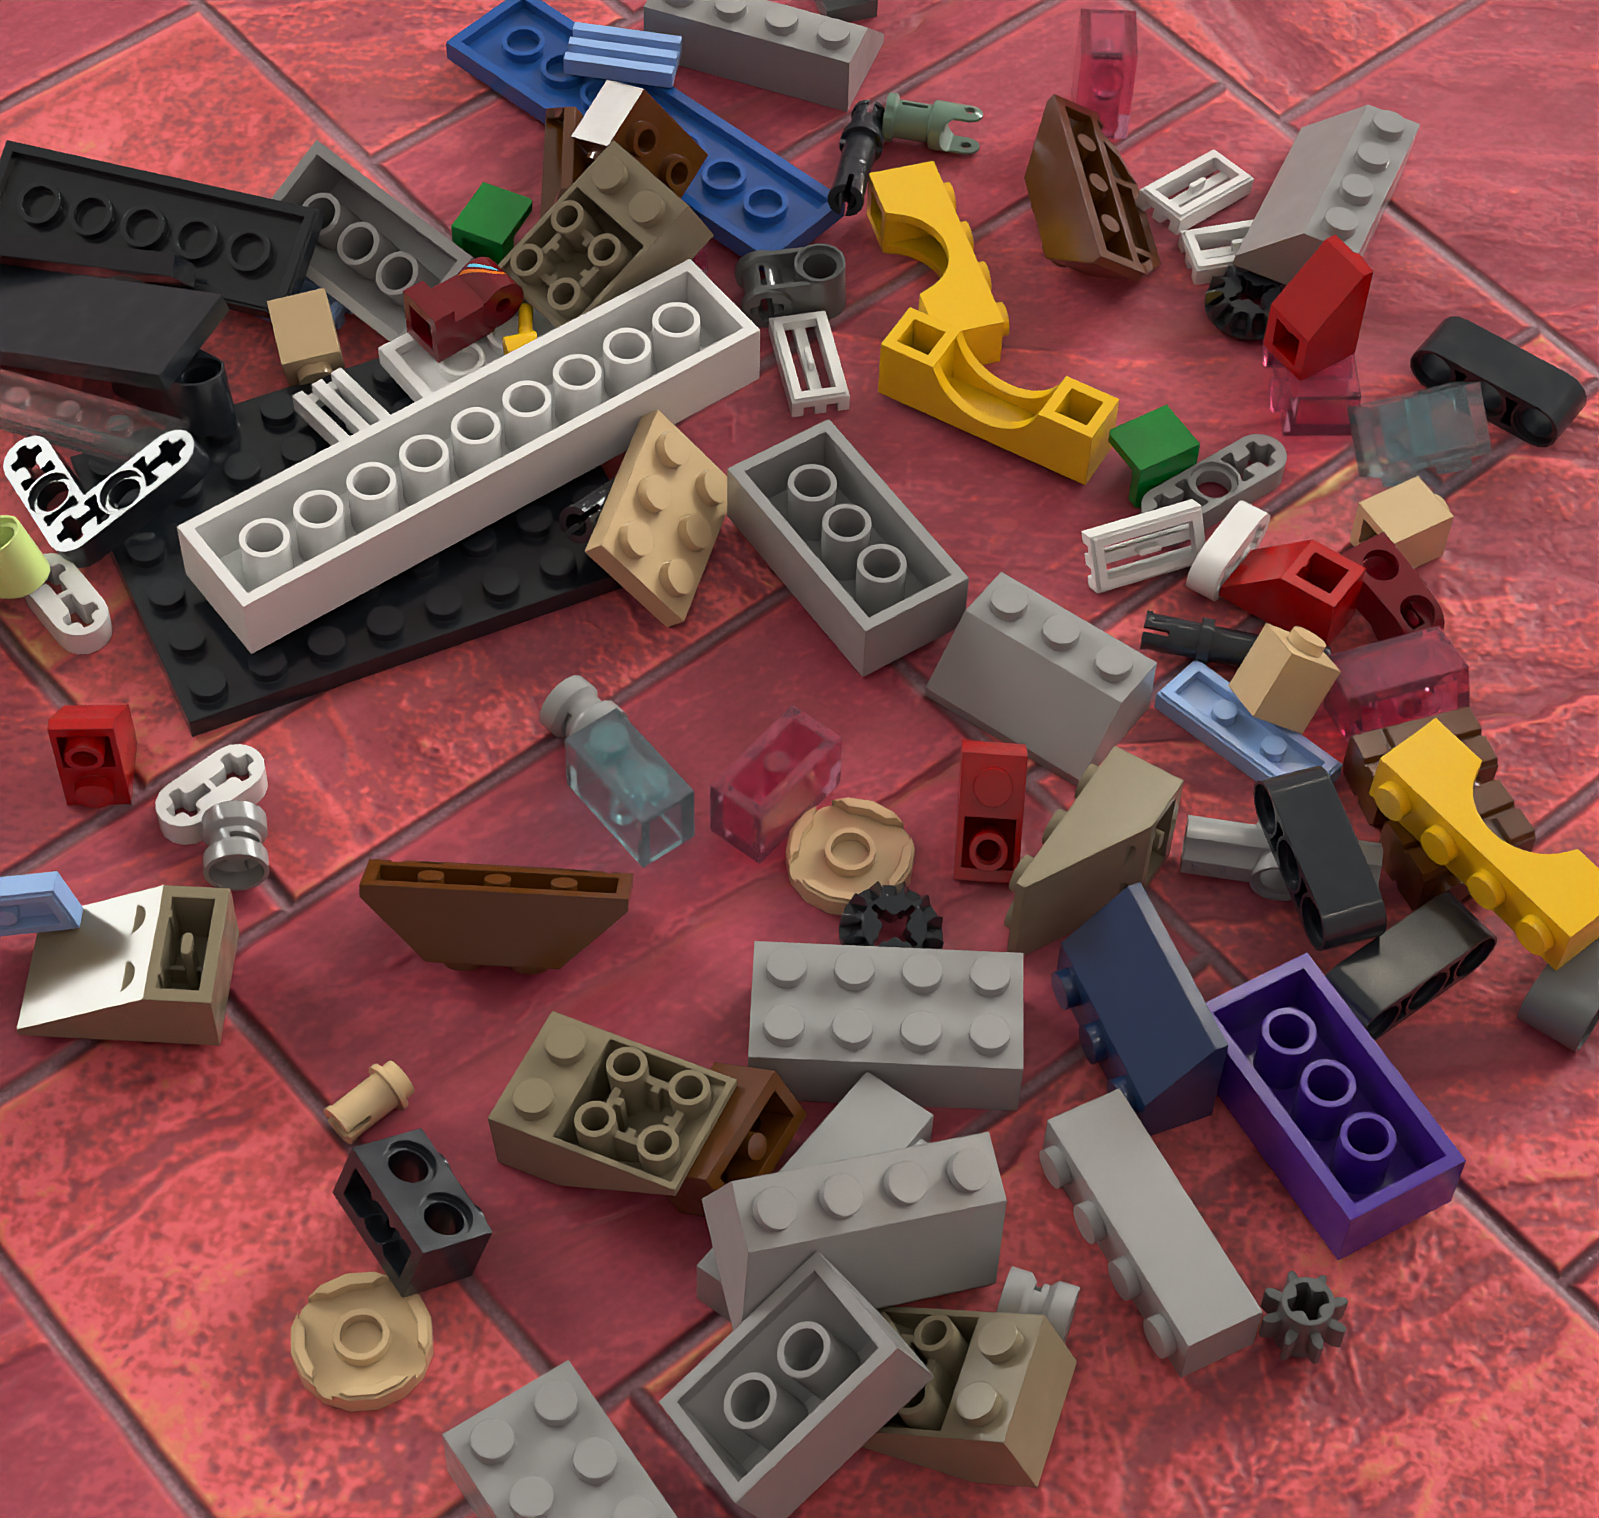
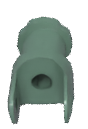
(929, 123)

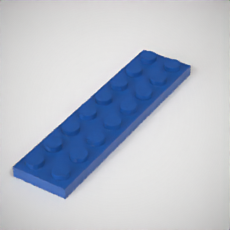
(740, 191)

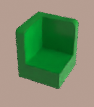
(490, 222)
(1154, 449)

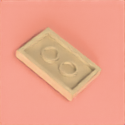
(660, 519)

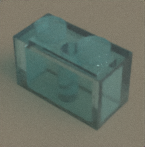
(1420, 431)
(630, 787)

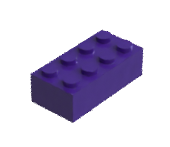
(1329, 1108)

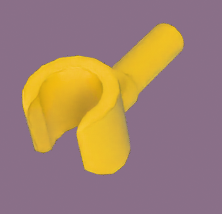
(525, 330)

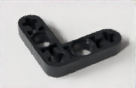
(83, 510)

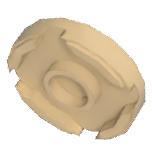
(846, 852)
(361, 1342)

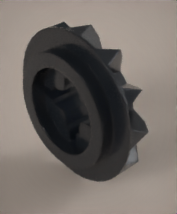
(1239, 317)
(861, 917)

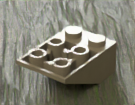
(603, 239)
(1104, 843)
(137, 969)
(605, 1111)
(990, 1396)

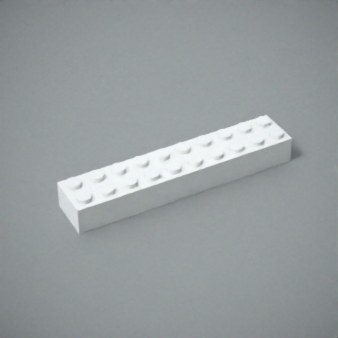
(466, 455)

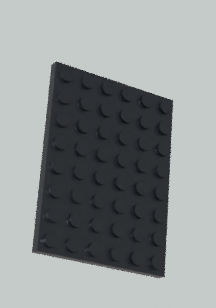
(462, 593)

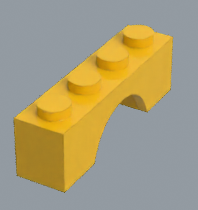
(918, 219)
(936, 373)
(1541, 897)

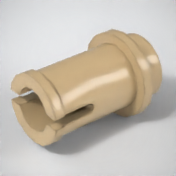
(370, 1101)

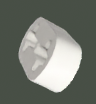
(1227, 548)
(76, 597)
(208, 785)

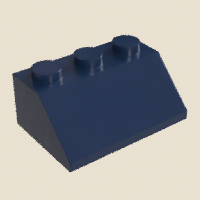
(1141, 1013)

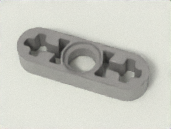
(1226, 469)

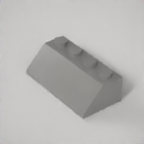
(770, 46)
(1328, 185)
(368, 241)
(888, 1221)

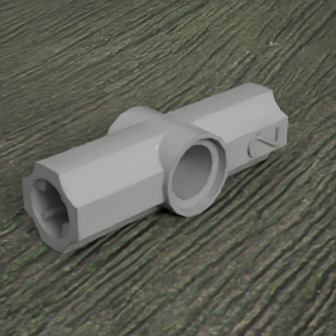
(1243, 854)

